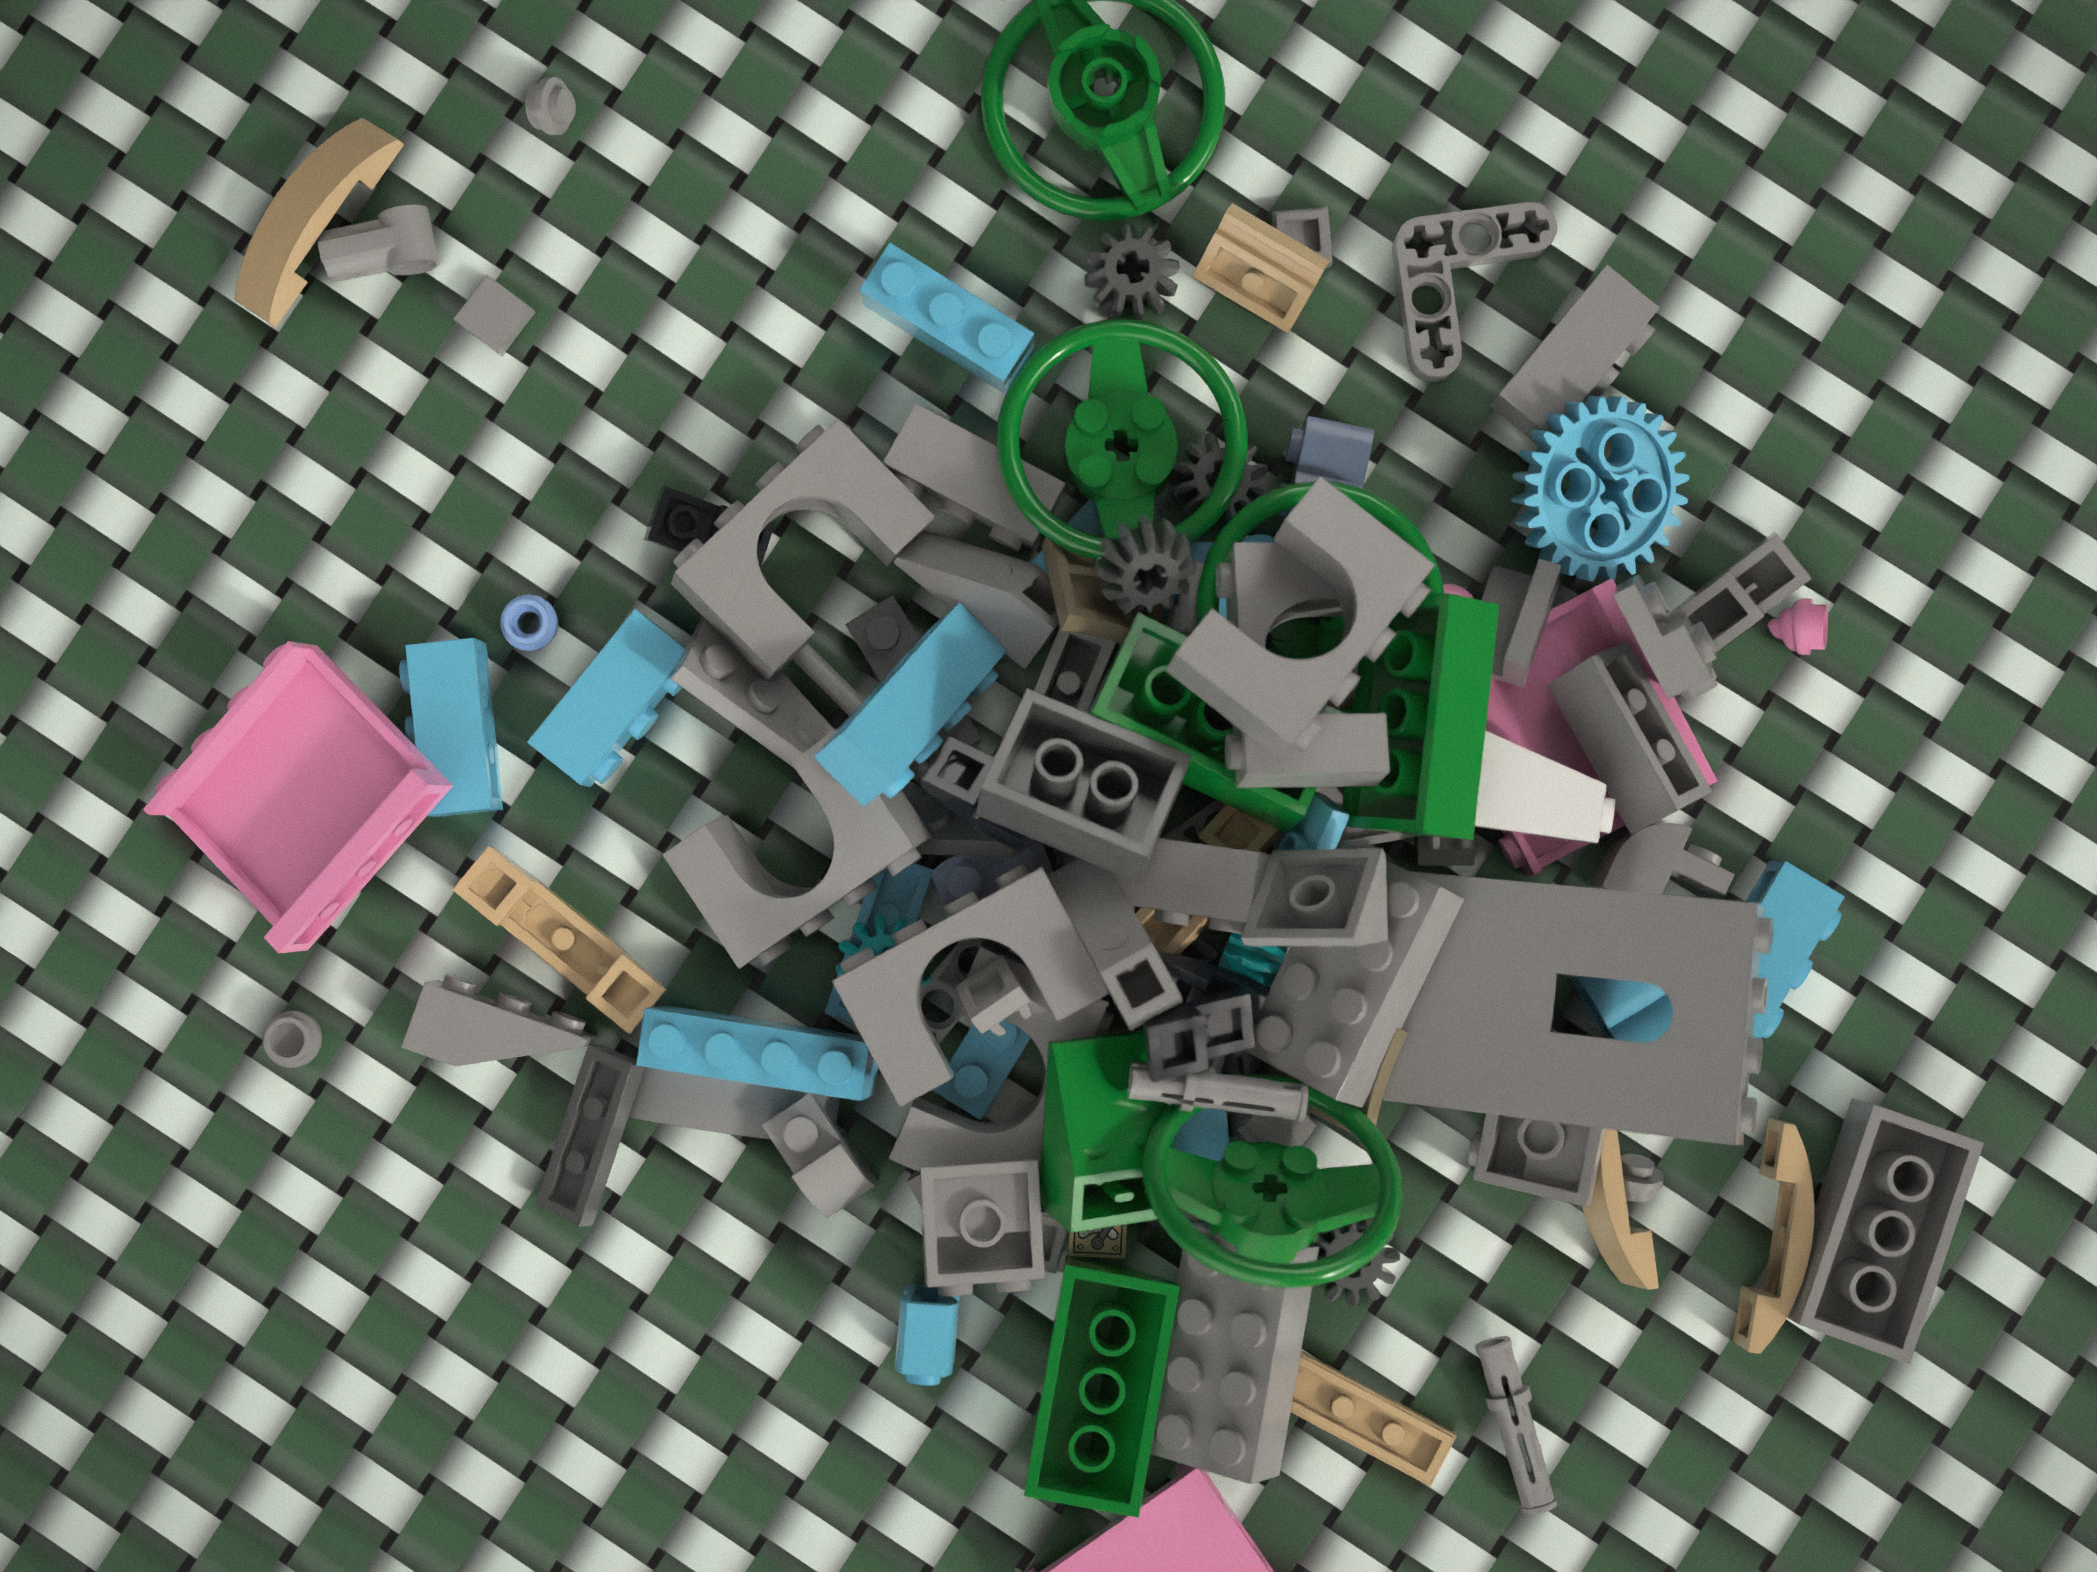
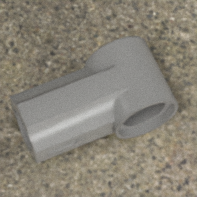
(394, 243)

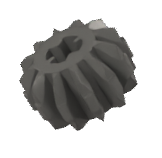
(1147, 260)
(1202, 470)
(1145, 566)
(1339, 1239)

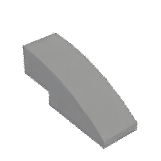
(1744, 591)

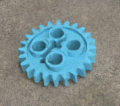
(1637, 456)

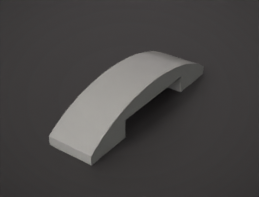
(715, 1103)

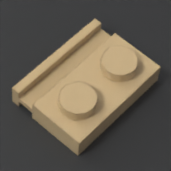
(1260, 268)

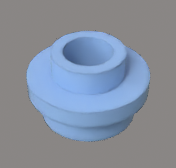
(514, 614)

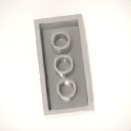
(1342, 1004)
(1883, 1228)
(1230, 1370)

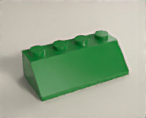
(1435, 702)
(1154, 704)
(1101, 1387)

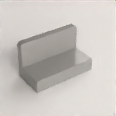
(1522, 616)

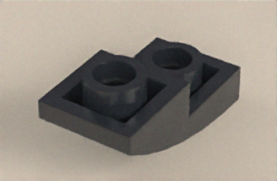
(683, 518)

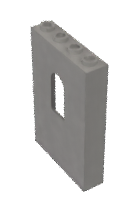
(1488, 1004)

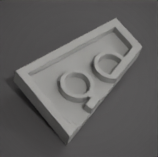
(764, 709)

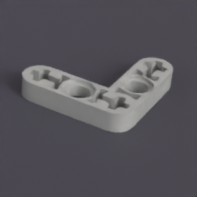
(1436, 268)

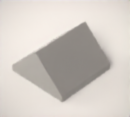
(1320, 899)

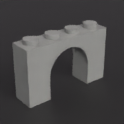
(828, 476)
(1261, 591)
(1280, 696)
(758, 912)
(885, 989)
(945, 1138)

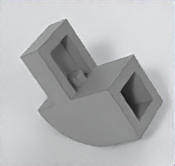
(1654, 854)
(822, 1161)

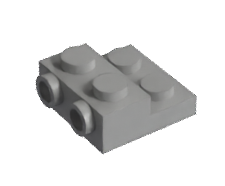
(1674, 650)
(1538, 1157)
(982, 1226)

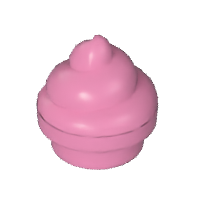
(1802, 626)

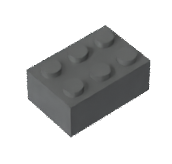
(1082, 785)

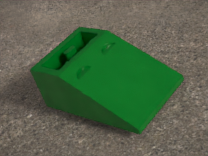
(1095, 1133)

